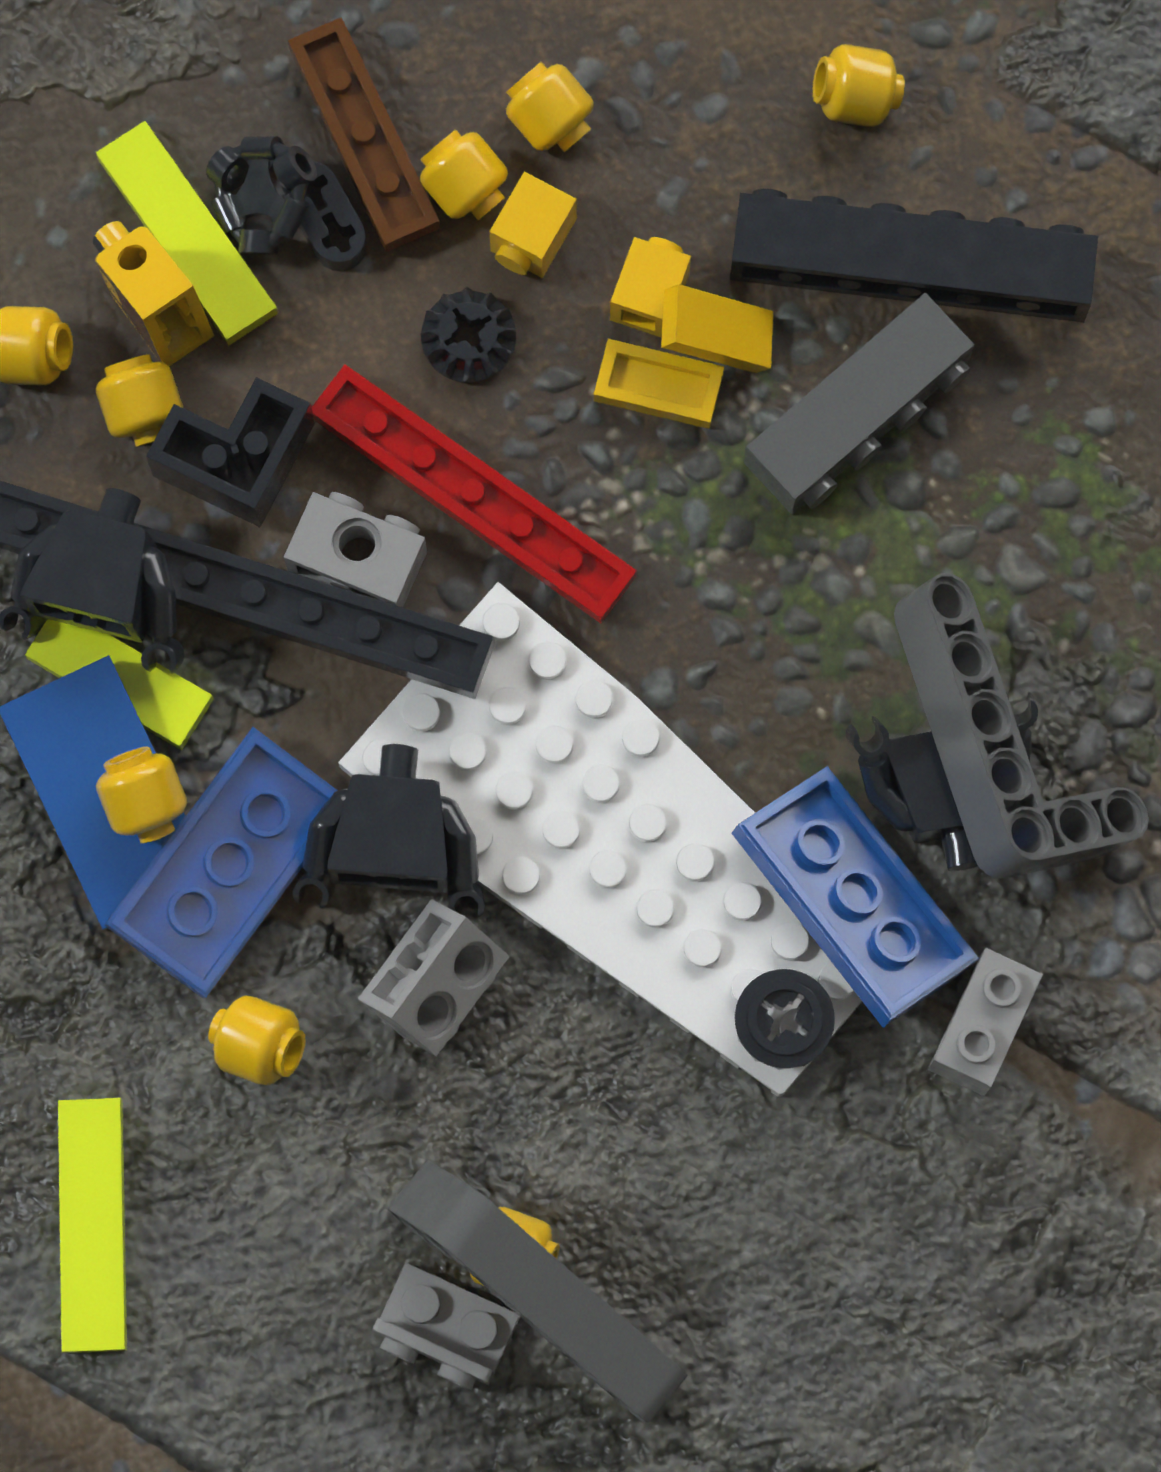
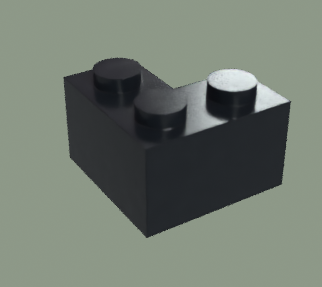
(239, 465)

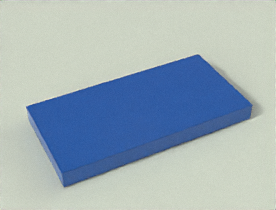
(64, 740)
(223, 864)
(855, 896)

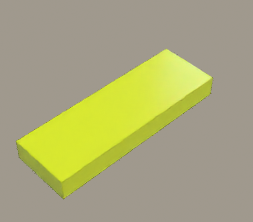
(162, 700)

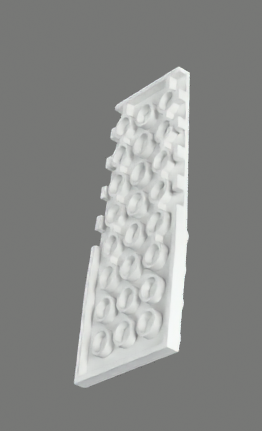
(606, 831)

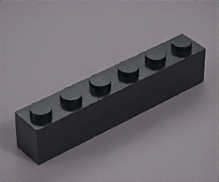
(910, 254)

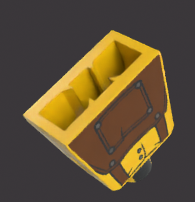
(151, 291)

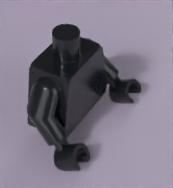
(98, 578)
(912, 789)
(392, 836)

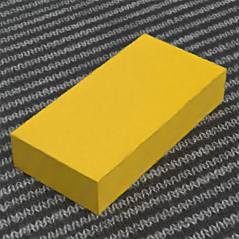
(717, 328)
(658, 383)

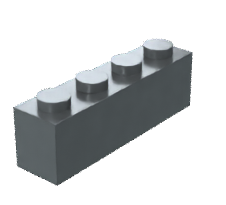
(860, 404)

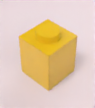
(532, 226)
(641, 285)

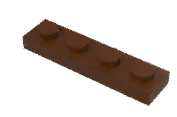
(363, 134)

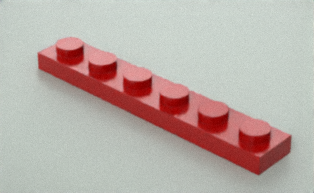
(473, 493)

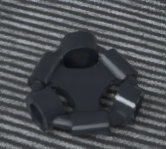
(266, 171)

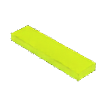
(187, 232)
(92, 1225)

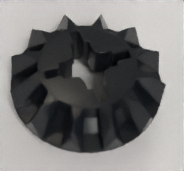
(460, 360)
(778, 990)

